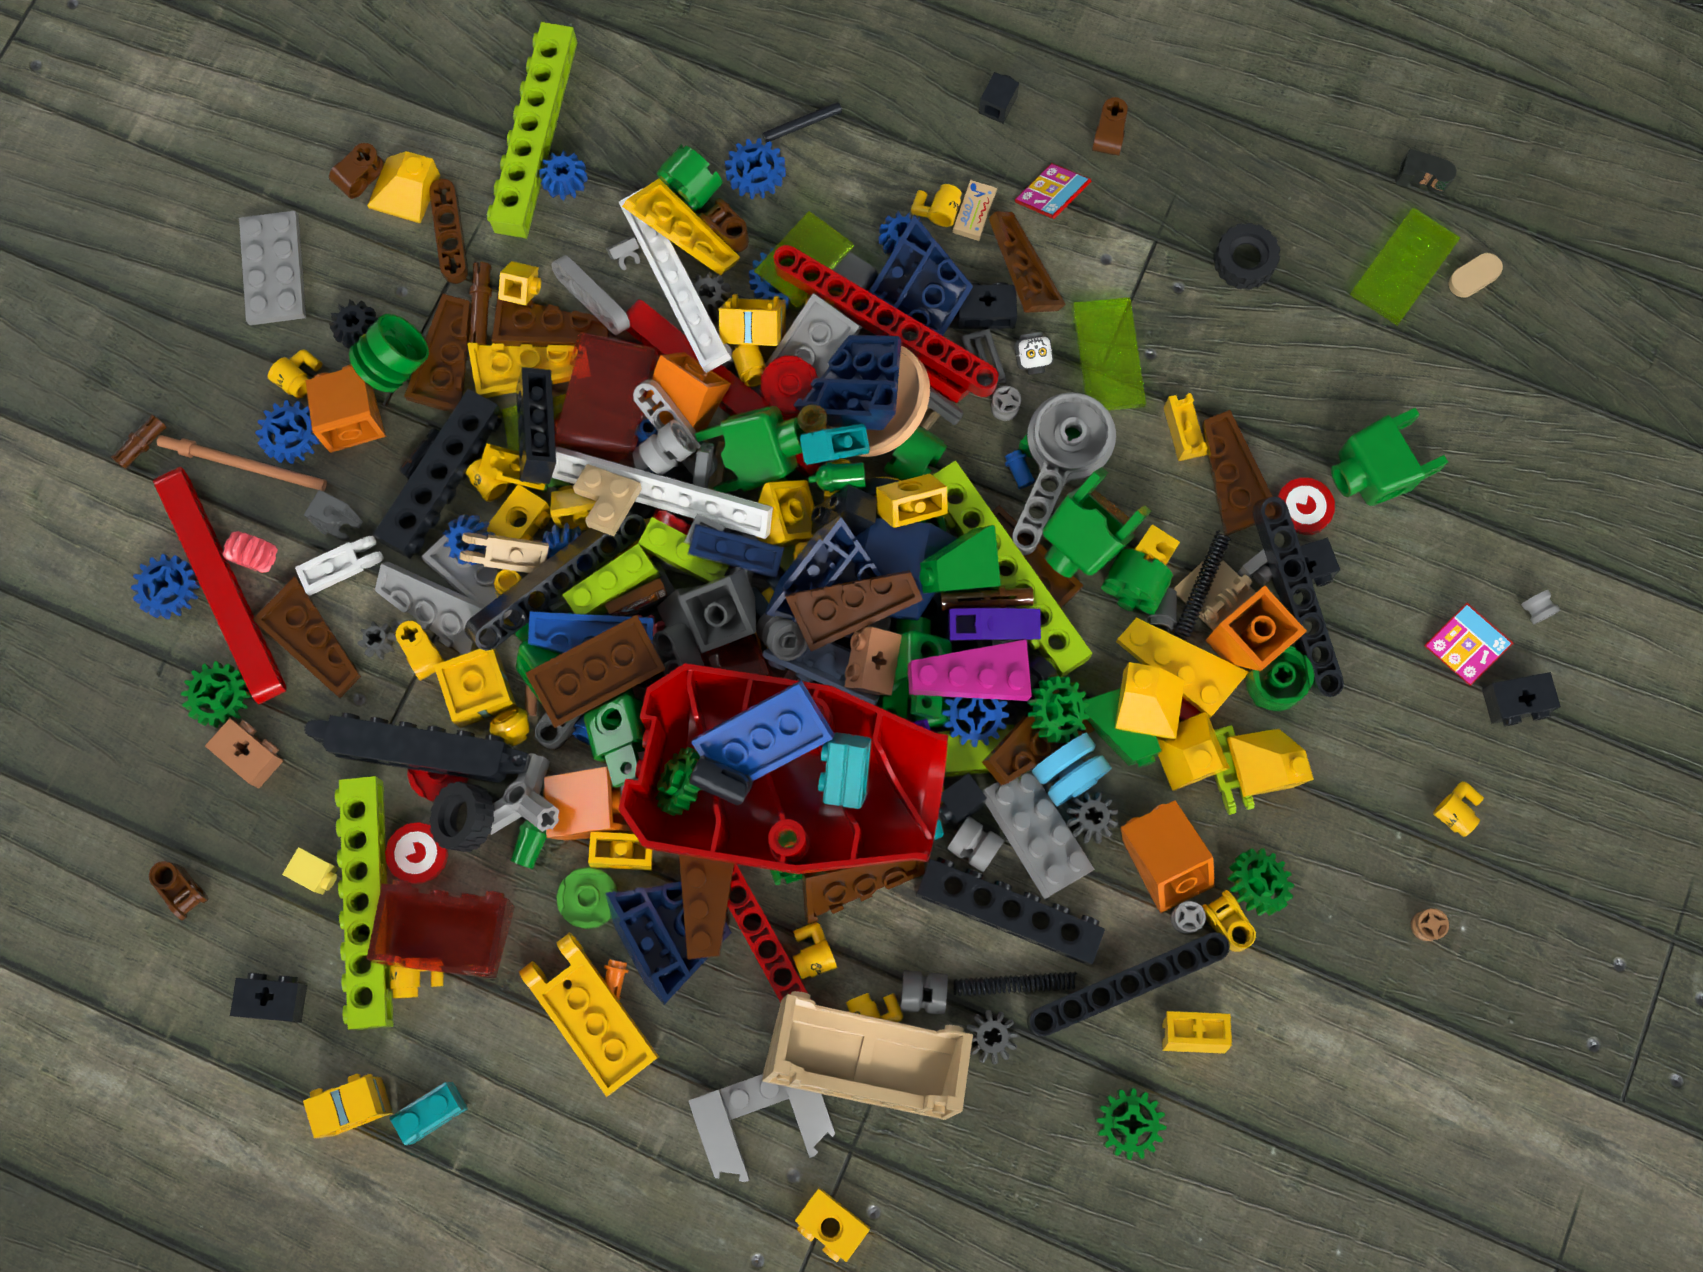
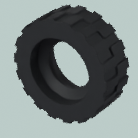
(1252, 235)
(478, 822)

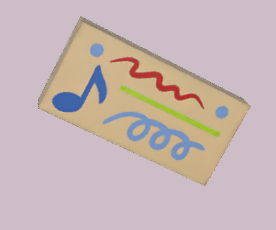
(974, 210)

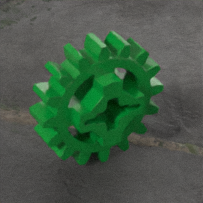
(204, 688)
(1058, 709)
(674, 786)
(1260, 881)
(1132, 1108)

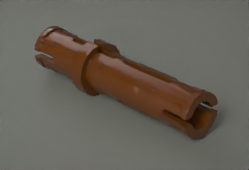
(480, 295)
(1023, 596)

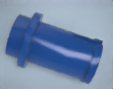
(1019, 469)

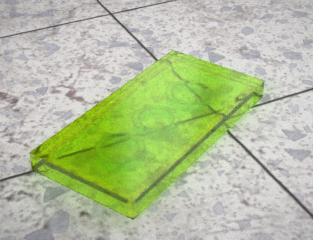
(1405, 266)
(1109, 353)

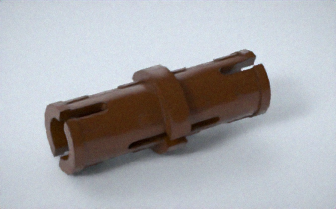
(138, 442)

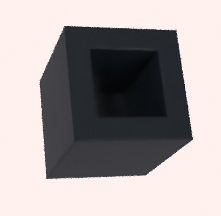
(999, 97)

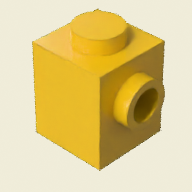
(519, 283)

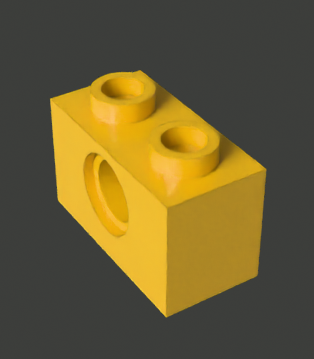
(912, 500)
(518, 505)
(618, 852)
(851, 1227)

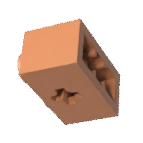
(872, 661)
(229, 747)

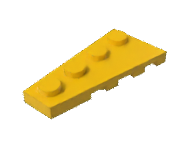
(677, 222)

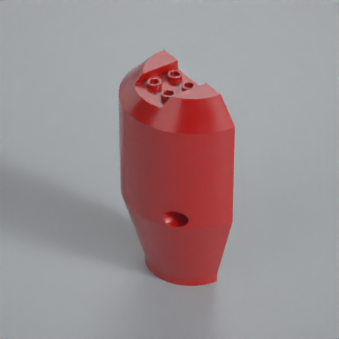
(785, 804)

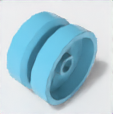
(1073, 772)

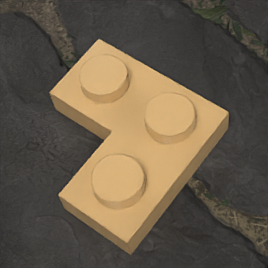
(612, 495)

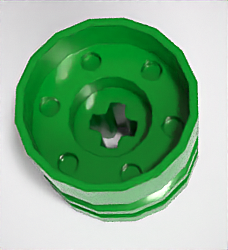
(388, 353)

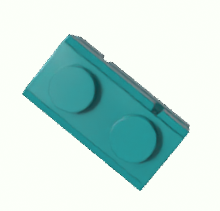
(834, 444)
(846, 770)
(428, 1113)

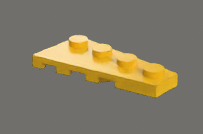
(499, 366)
(1206, 676)

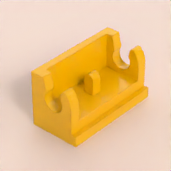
(1184, 428)
(504, 465)
(1157, 545)
(1197, 1032)

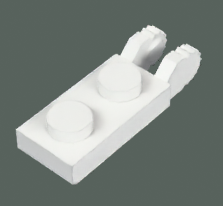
(337, 565)

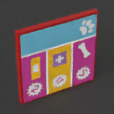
(1053, 190)
(1468, 644)

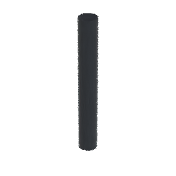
(802, 122)

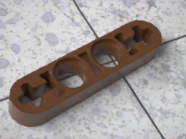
(447, 231)

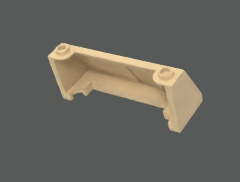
(868, 1058)

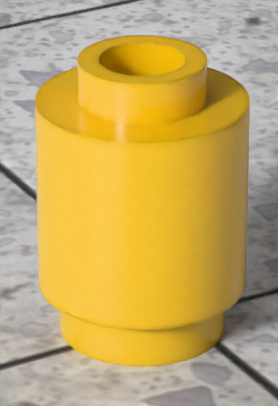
(749, 364)

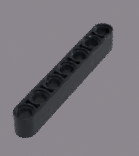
(1300, 580)
(541, 581)
(1143, 983)

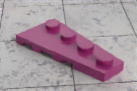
(976, 673)

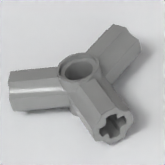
(524, 801)

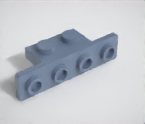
(823, 665)

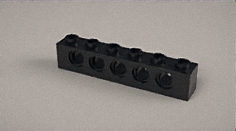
(438, 458)
(1082, 949)

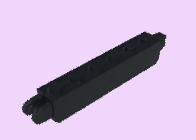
(418, 748)

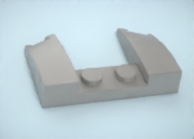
(716, 1109)

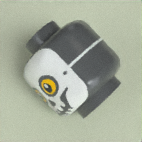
(1033, 352)

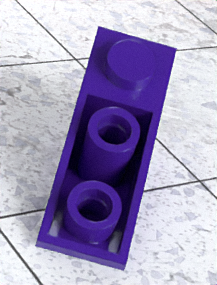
(994, 624)

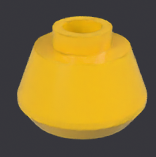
(511, 725)

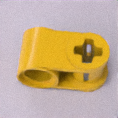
(420, 653)
(1229, 919)

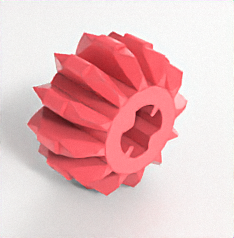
(250, 551)

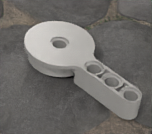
(1063, 459)

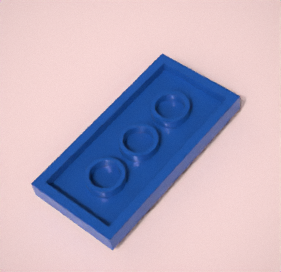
(767, 733)

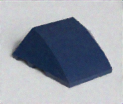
(921, 280)
(859, 383)
(903, 550)
(827, 560)
(654, 935)

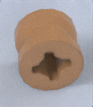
(1436, 922)

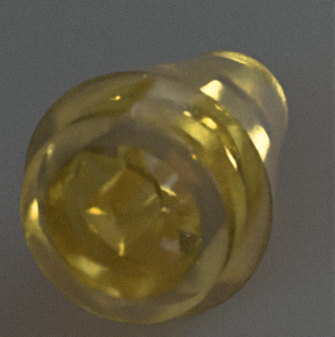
(812, 419)

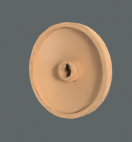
(910, 409)

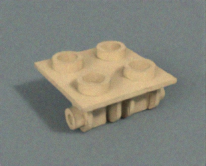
(1226, 593)

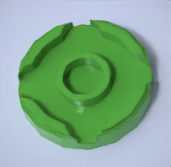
(583, 897)

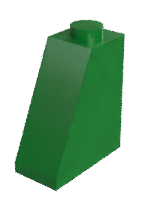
(963, 564)
(1128, 745)

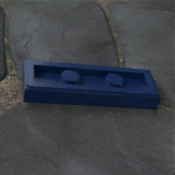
(735, 550)

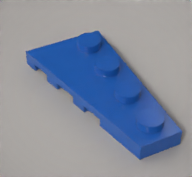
(565, 631)

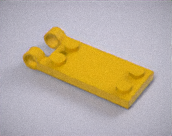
(591, 1018)

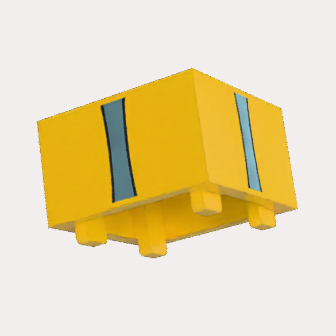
(752, 321)
(474, 686)
(347, 1106)

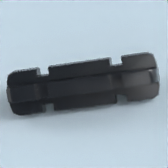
(417, 455)

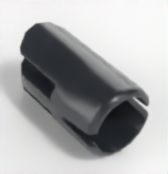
(720, 780)

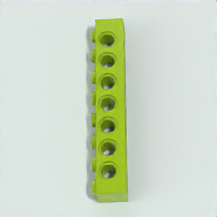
(517, 219)
(1023, 576)
(372, 824)

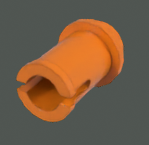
(615, 976)

